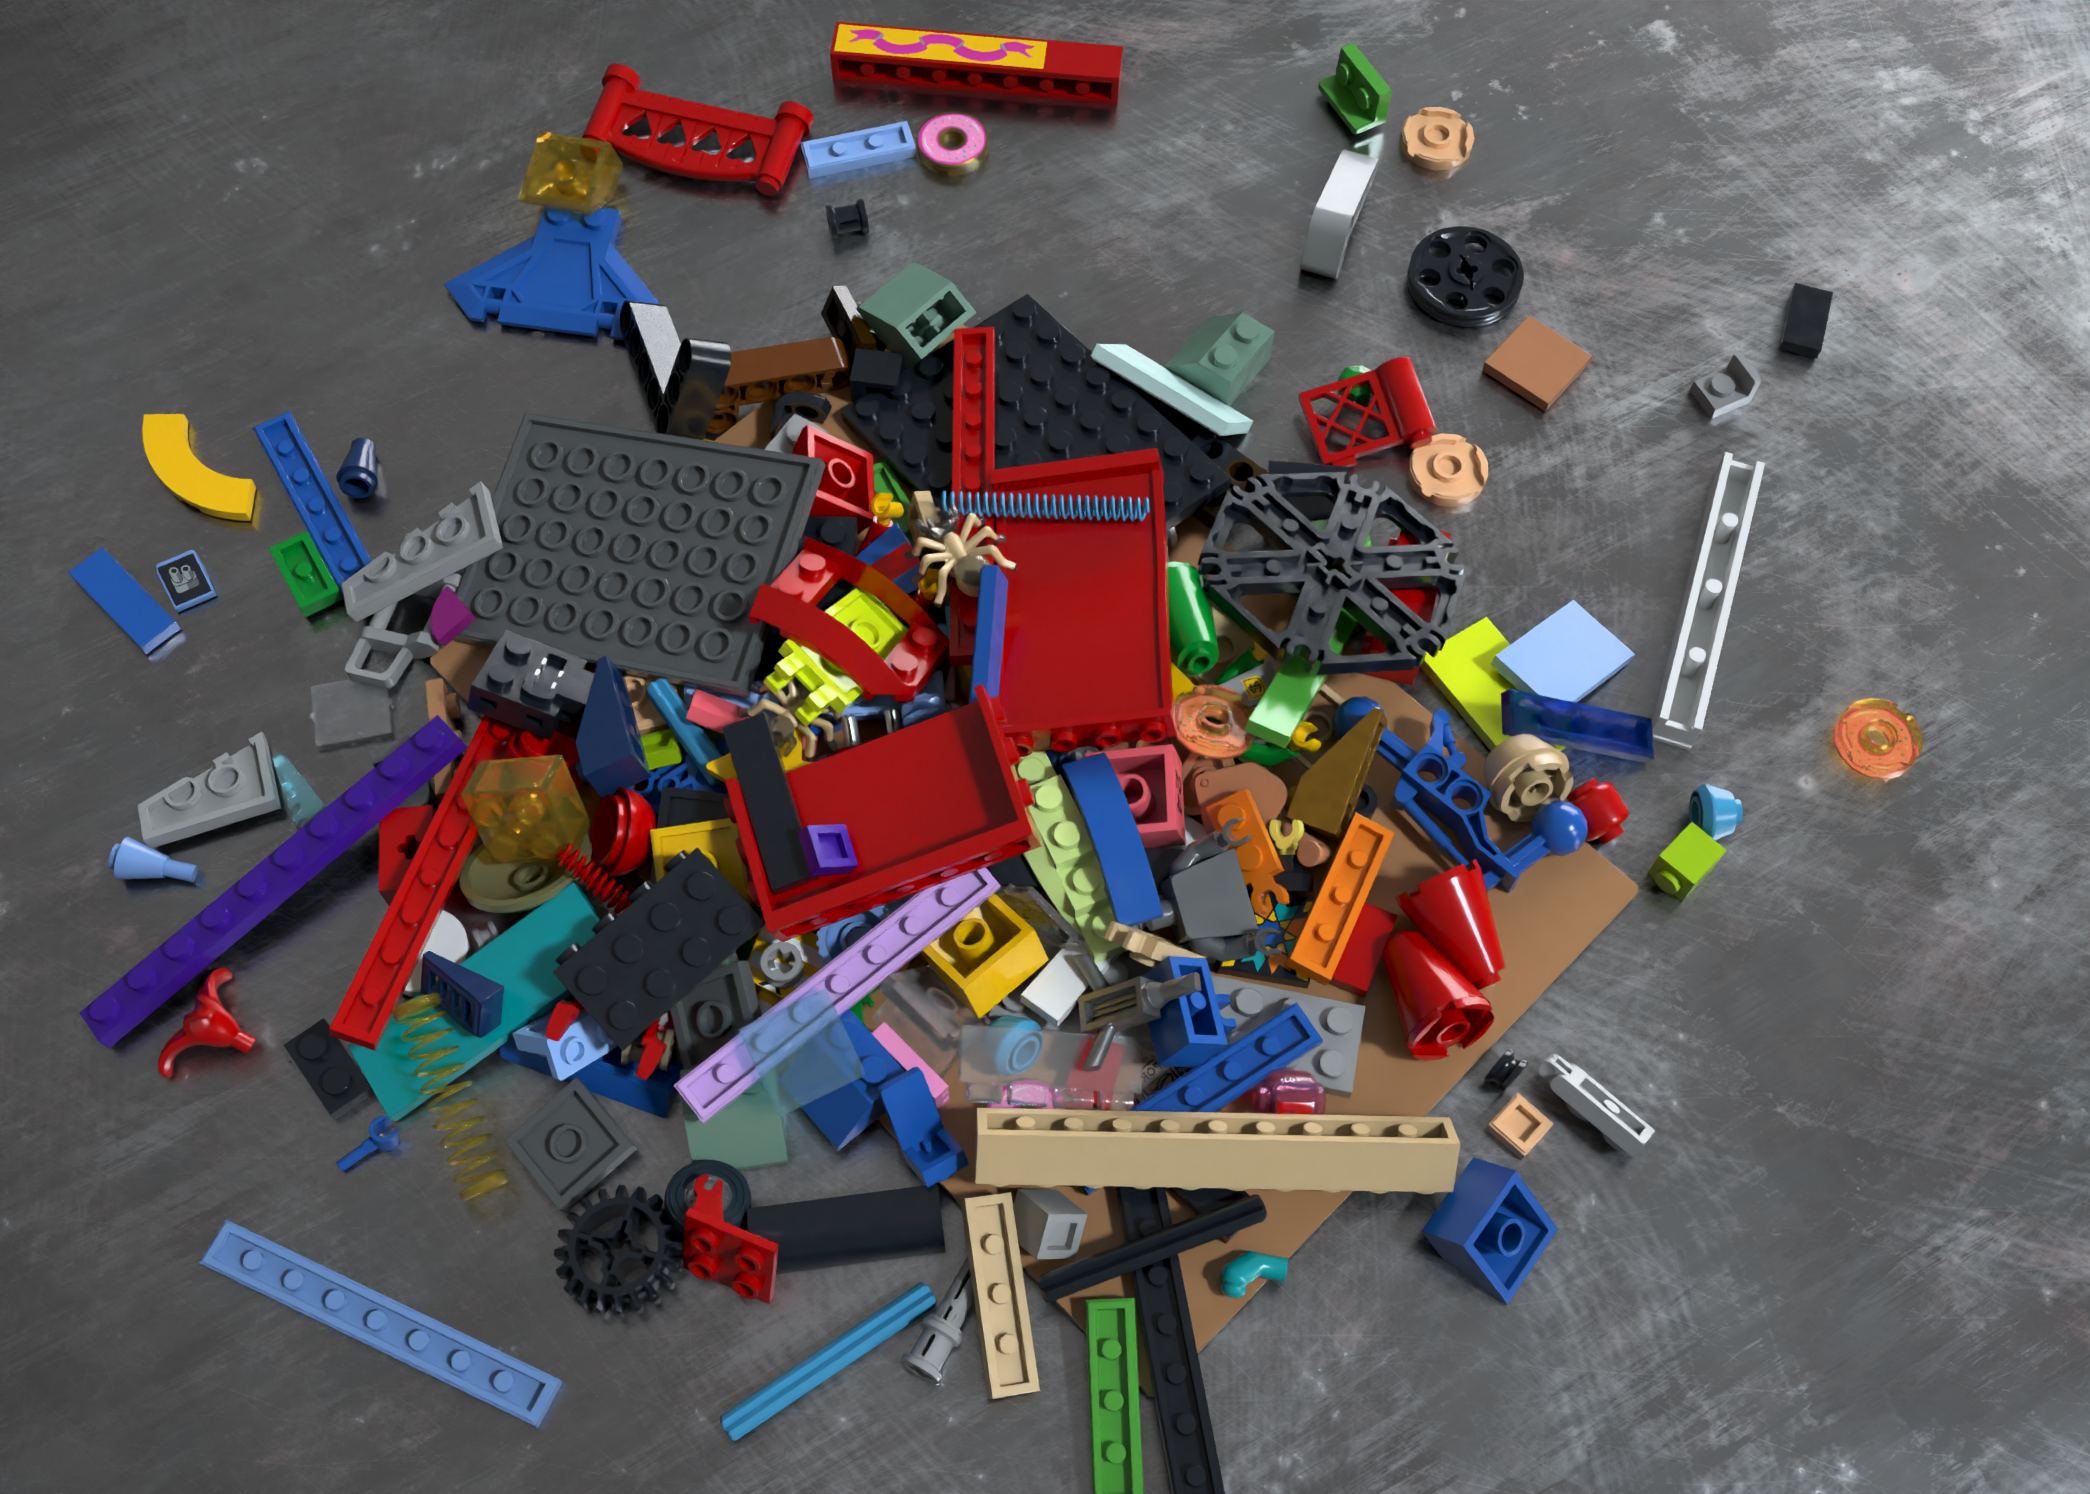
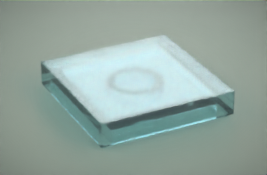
(802, 1052)

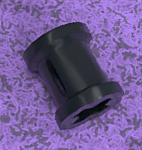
(847, 219)

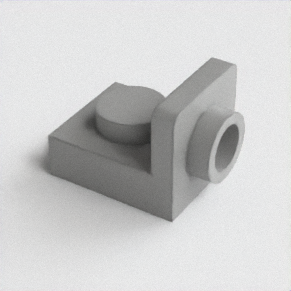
(1727, 387)

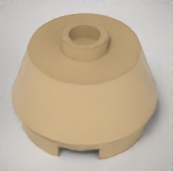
(1525, 776)

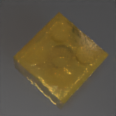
(526, 808)

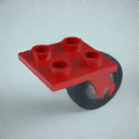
(708, 1211)

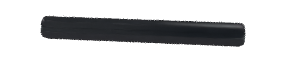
(1152, 1248)

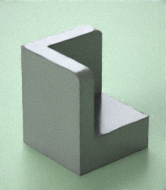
(1048, 1223)

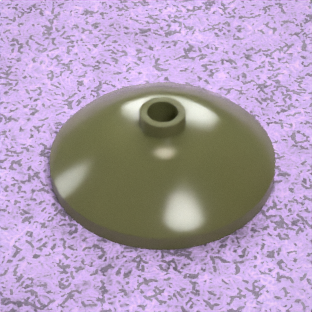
(516, 885)

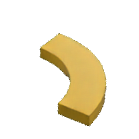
(186, 477)

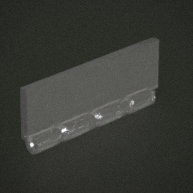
(1045, 1060)

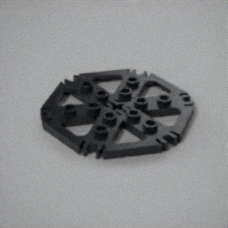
(1359, 586)

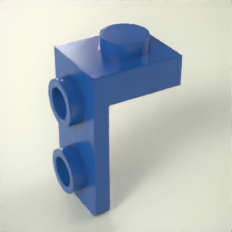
(919, 1128)

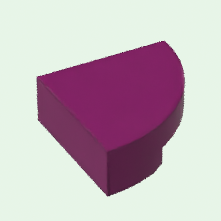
(449, 616)

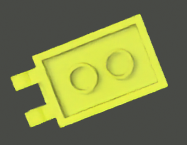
(826, 682)
(1471, 682)

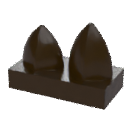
(847, 323)

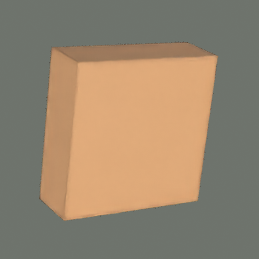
(1519, 1126)

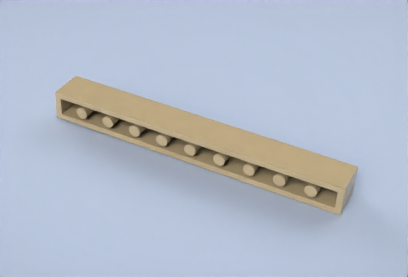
(1215, 1150)

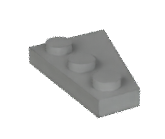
(222, 795)

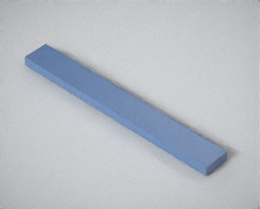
(382, 1323)

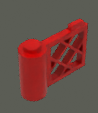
(1400, 409)

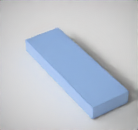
(858, 149)

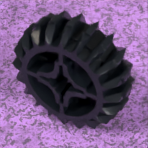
(615, 1270)

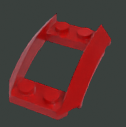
(791, 607)

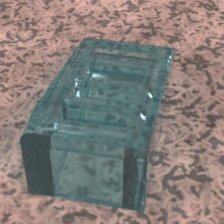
(299, 795)

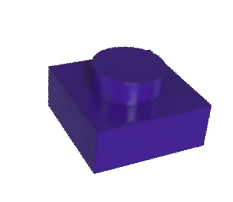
(828, 849)

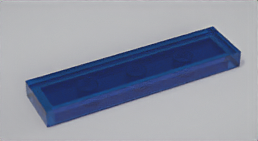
(1577, 725)

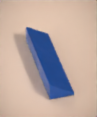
(612, 1079)

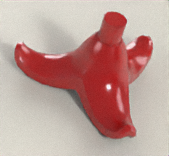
(207, 1025)

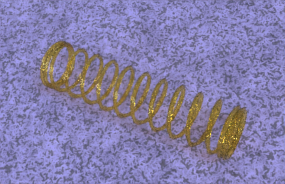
(494, 1178)

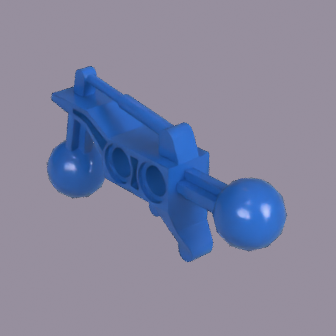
(1555, 827)

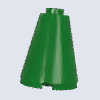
(1190, 621)

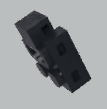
(531, 686)

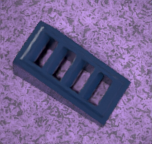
(472, 998)

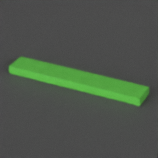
(1294, 691)

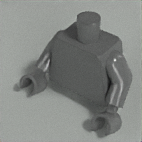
(1210, 902)

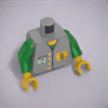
(1251, 679)

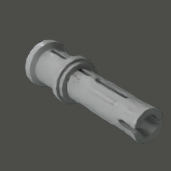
(942, 1329)

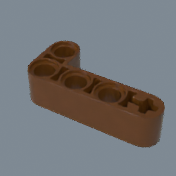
(775, 370)

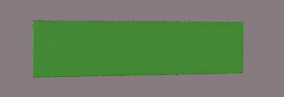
(1114, 1396)

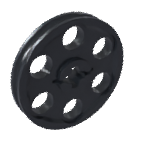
(1474, 266)

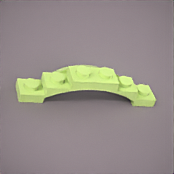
(1067, 860)

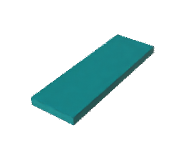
(518, 960)

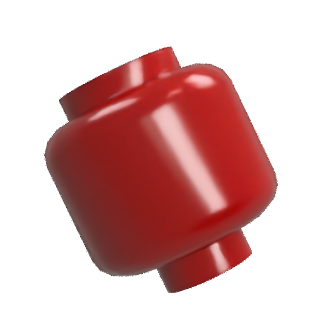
(1602, 809)

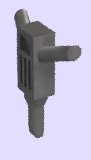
(1122, 1005)

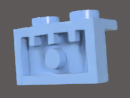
(577, 1048)

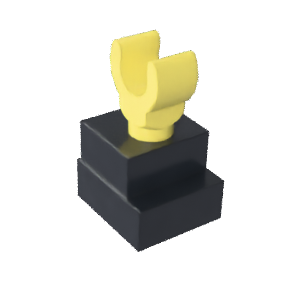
(1292, 877)

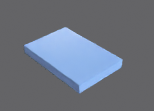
(1563, 656)

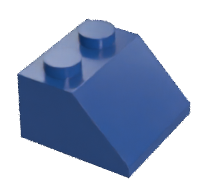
(858, 1104)
(1491, 1228)

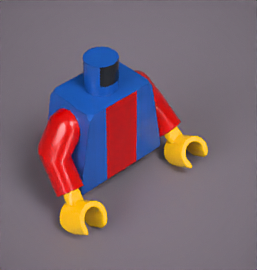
(885, 552)

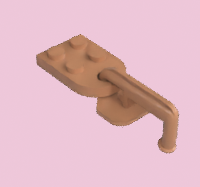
(1225, 779)

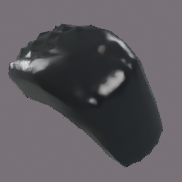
(808, 406)

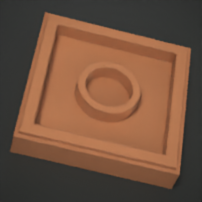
(1537, 363)

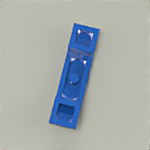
(1114, 840)

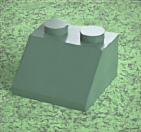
(1224, 355)
(742, 1134)

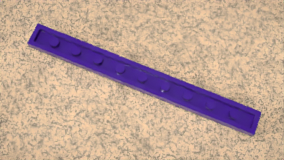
(271, 882)

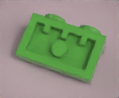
(1357, 91)

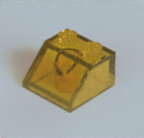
(571, 173)

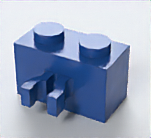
(1192, 1024)

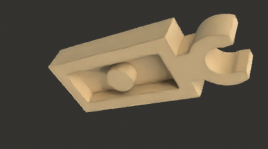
(1144, 946)

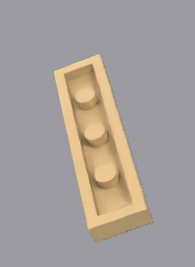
(999, 1295)

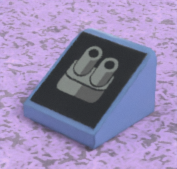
(185, 580)

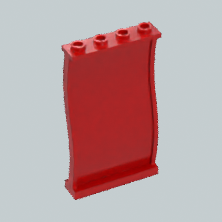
(1086, 607)

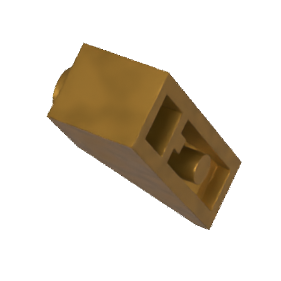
(1334, 783)

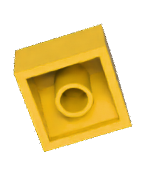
(986, 955)

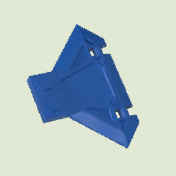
(556, 278)

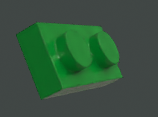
(305, 573)

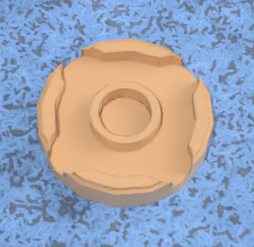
(1436, 139)
(1448, 470)

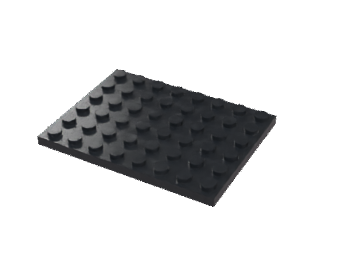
(1047, 409)

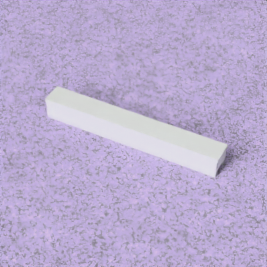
(1706, 603)

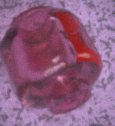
(1289, 1093)

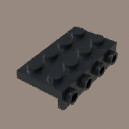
(657, 947)

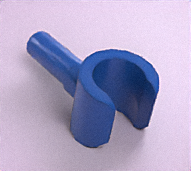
(372, 1143)

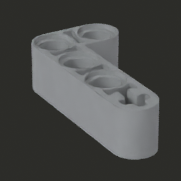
(1337, 213)

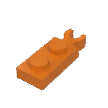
(1256, 858)

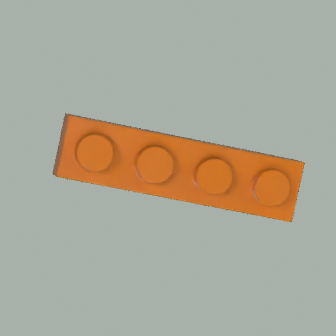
(1339, 899)

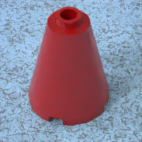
(1458, 921)
(1433, 998)

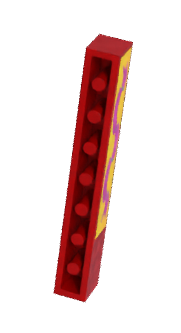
(976, 63)

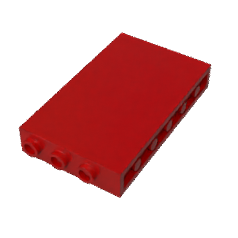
(915, 810)

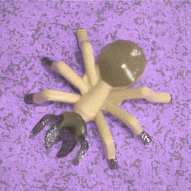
(960, 556)
(786, 721)

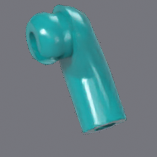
(1247, 1268)

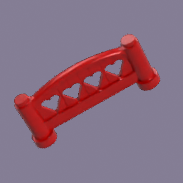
(772, 139)

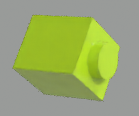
(1686, 862)

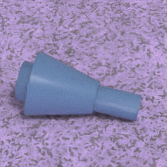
(139, 861)

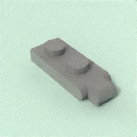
(1594, 1103)

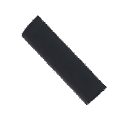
(852, 1228)

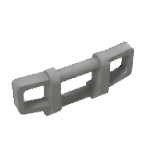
(406, 647)

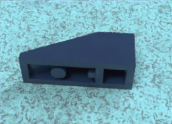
(609, 735)

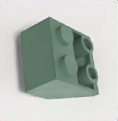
(915, 312)

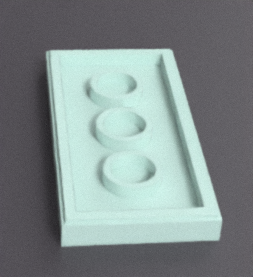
(1171, 389)

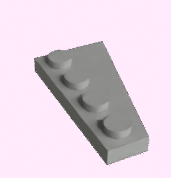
(425, 557)

